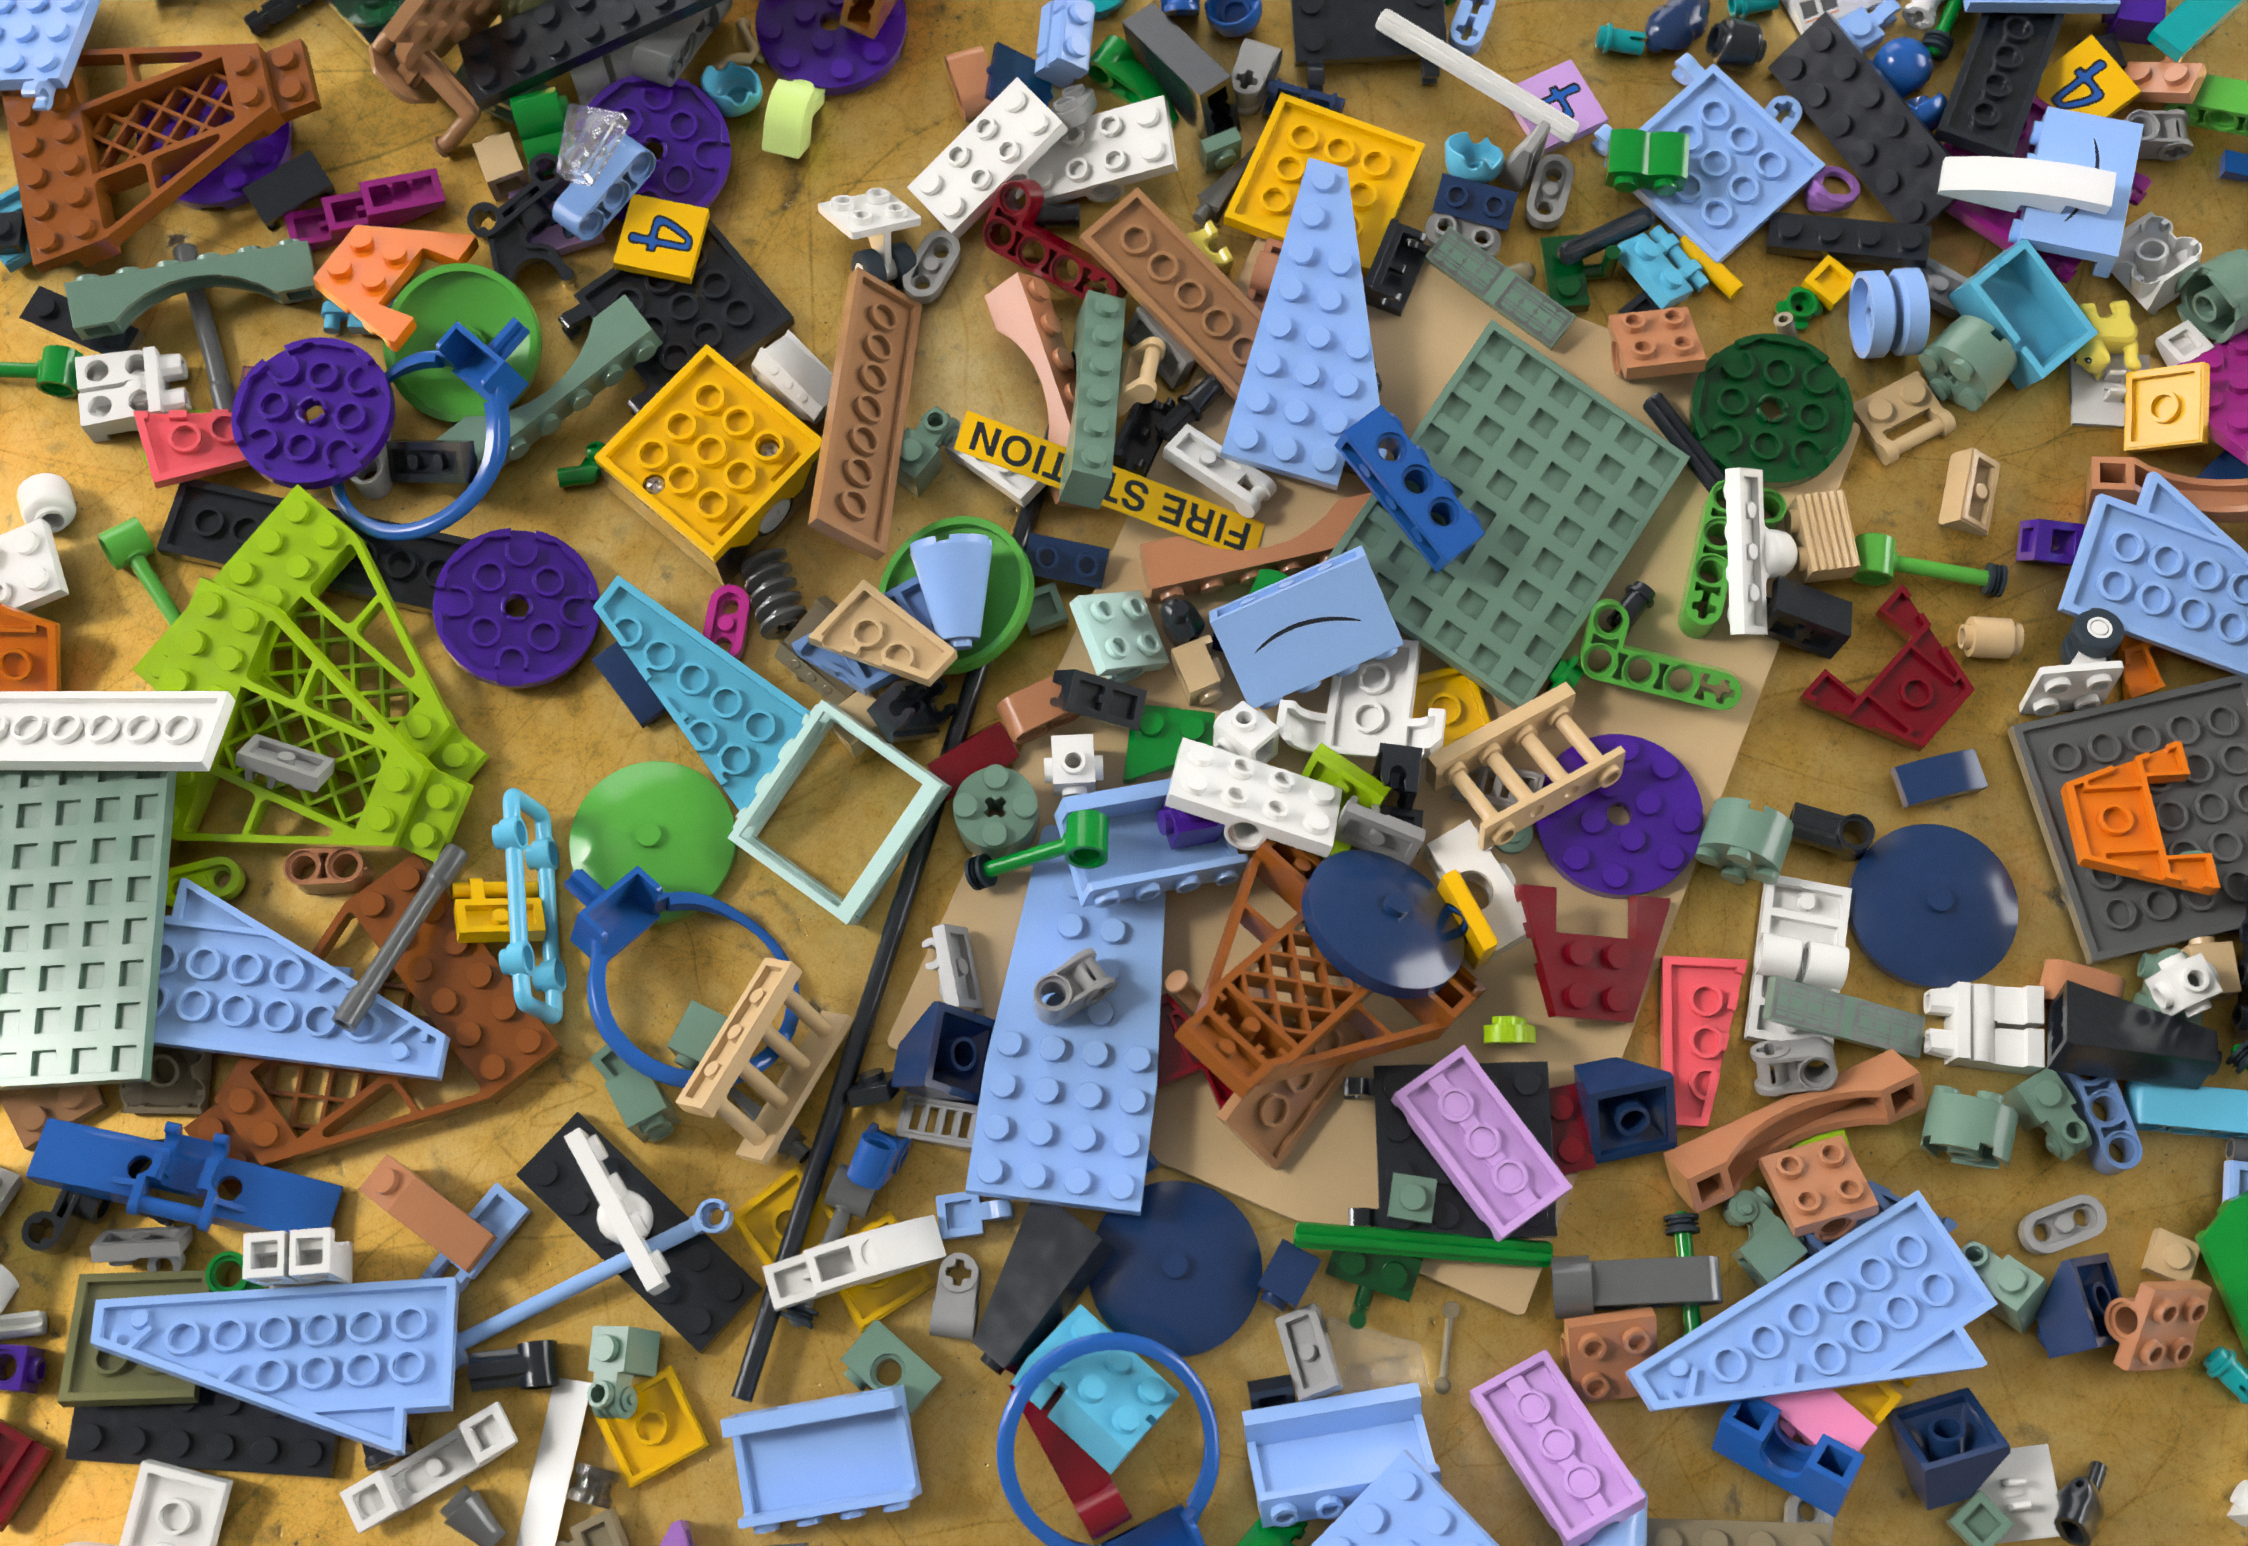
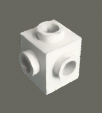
(1246, 733)
(1073, 765)
(2184, 985)

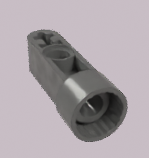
(667, 52)
(1633, 1283)

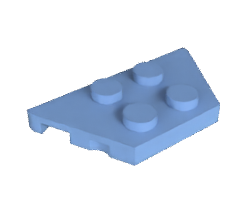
(857, 674)

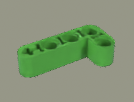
(2218, 106)
(1714, 560)
(1661, 665)

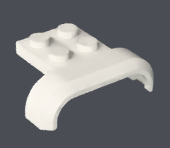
(1367, 709)
(173, 1508)

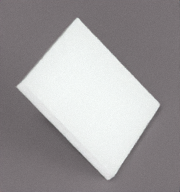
(2103, 400)
(2025, 1493)

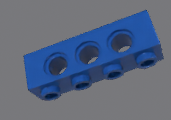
(1409, 510)

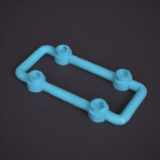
(518, 956)

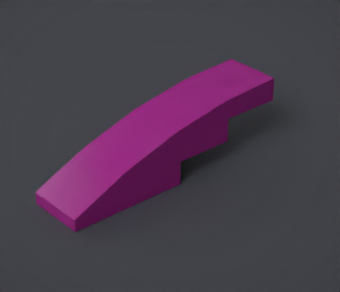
(378, 203)

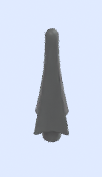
(1216, 196)
(793, 1140)

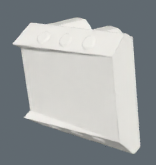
(2154, 260)
(793, 377)

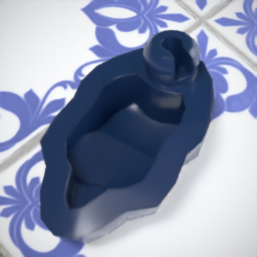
(1676, 24)

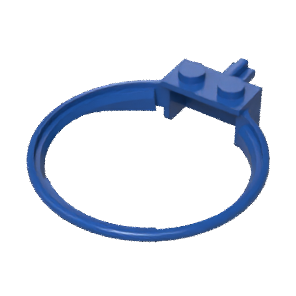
(494, 380)
(618, 918)
(1169, 1528)

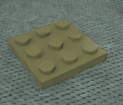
(103, 1379)

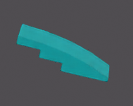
(2191, 25)

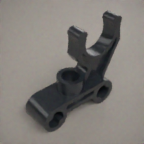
(520, 220)
(69, 1215)

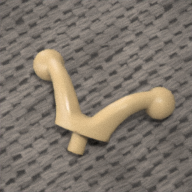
(743, 25)

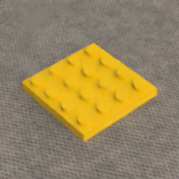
(1376, 161)

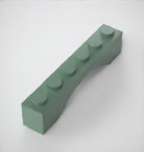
(115, 301)
(614, 345)
(1092, 431)

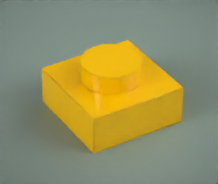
(1829, 282)

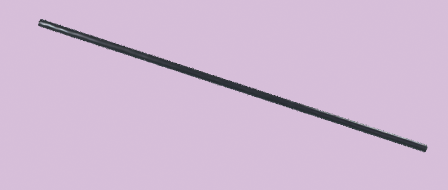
(866, 1012)

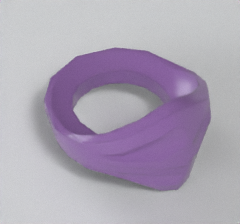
(1822, 201)

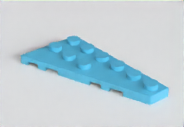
(716, 700)

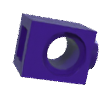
(30, 1368)

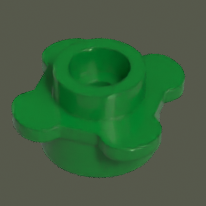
(1806, 300)
(1565, 671)

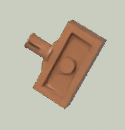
(2167, 80)

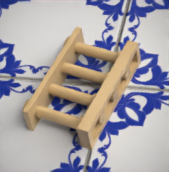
(1520, 730)
(736, 1041)

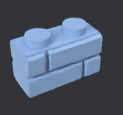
(1064, 41)

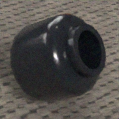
(1736, 44)

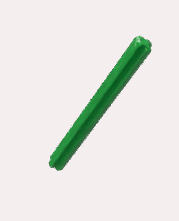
(1421, 1244)

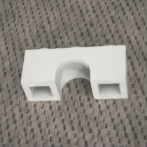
(1460, 851)

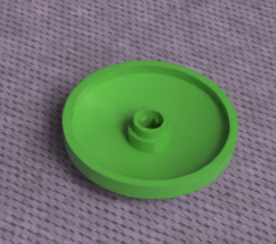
(484, 306)
(1008, 588)
(662, 821)

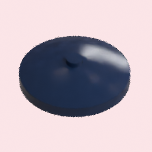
(1932, 906)
(1382, 924)
(1179, 1268)

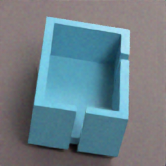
(2028, 309)
(1108, 1395)

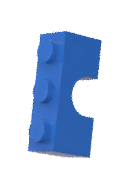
(1813, 1473)

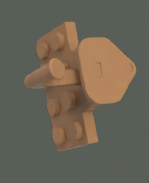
(416, 73)
(1278, 1113)

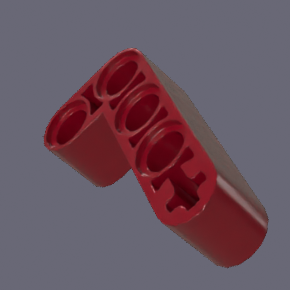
(1057, 250)
(1081, 1476)

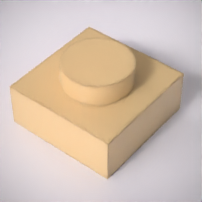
(2170, 1256)

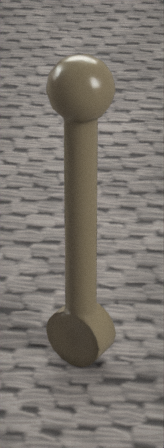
(1450, 1312)

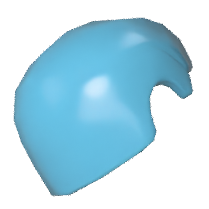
(732, 89)
(1472, 160)

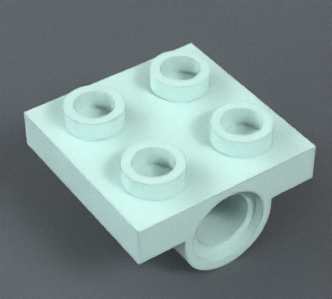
(1119, 634)

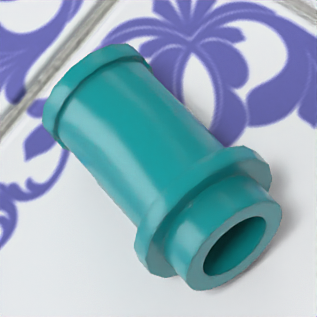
(1741, 8)
(1619, 40)
(2224, 1366)

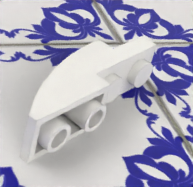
(854, 1261)

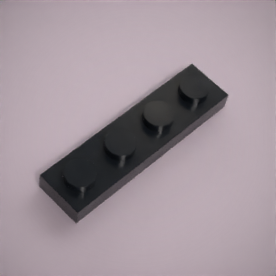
(1849, 239)

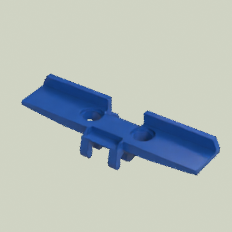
(99, 1162)

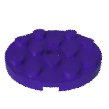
(833, 60)
(688, 128)
(245, 166)
(334, 446)
(507, 648)
(1631, 857)

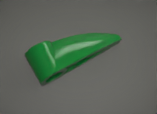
(1124, 76)

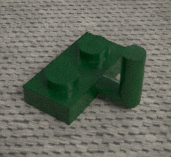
(1568, 282)
(1373, 1273)

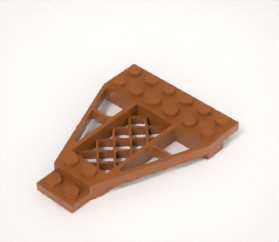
(59, 154)
(454, 985)
(1254, 1048)

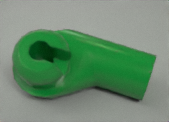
(586, 472)

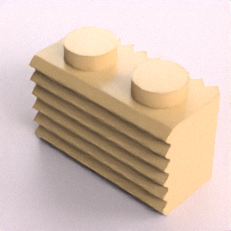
(1822, 536)

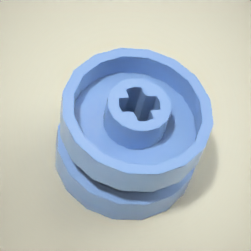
(1889, 313)

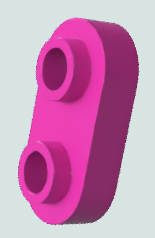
(728, 627)

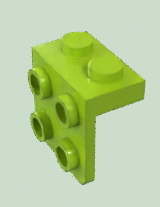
(1332, 768)

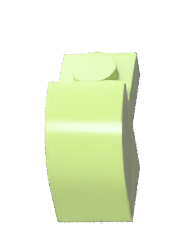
(790, 117)

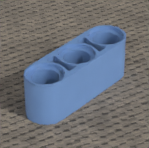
(590, 209)
(2115, 1129)

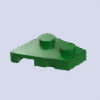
(1160, 736)

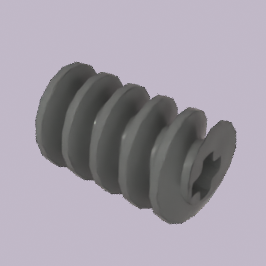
(772, 593)

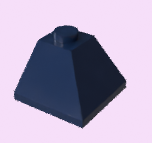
(944, 1054)
(1626, 1108)
(2075, 1306)
(1946, 1446)

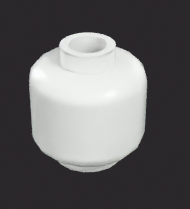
(46, 498)

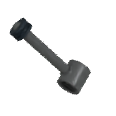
(848, 1201)

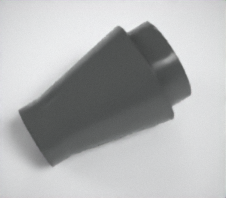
(472, 1518)

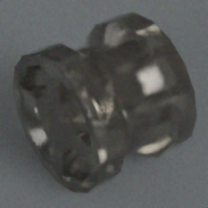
(593, 1485)

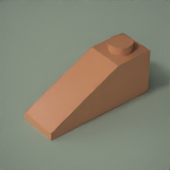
(428, 1213)

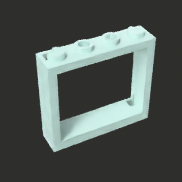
(775, 785)

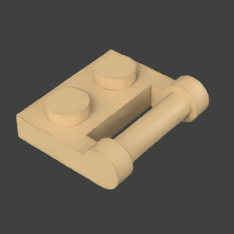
(1141, 389)
(1895, 407)

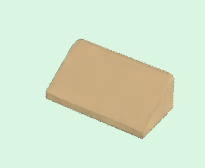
(1969, 492)

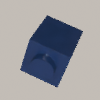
(1287, 1276)

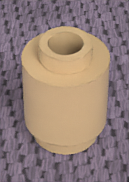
(1991, 637)

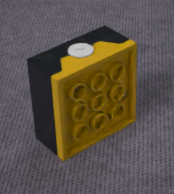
(713, 464)

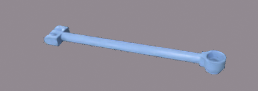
(696, 1225)

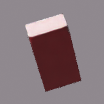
(984, 748)

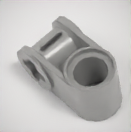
(1251, 74)
(2163, 134)
(1078, 982)
(1791, 1066)
(956, 1307)

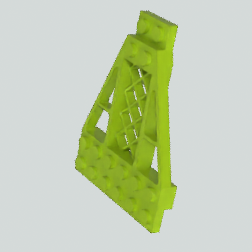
(290, 566)
(226, 648)

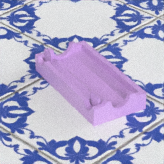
(1481, 1143)
(1557, 1449)

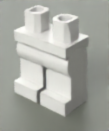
(124, 383)
(1987, 1027)
(308, 1261)

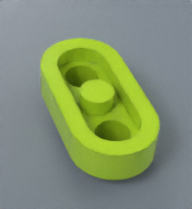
(207, 875)
(1509, 1031)

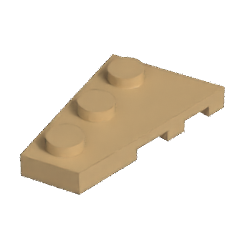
(884, 636)

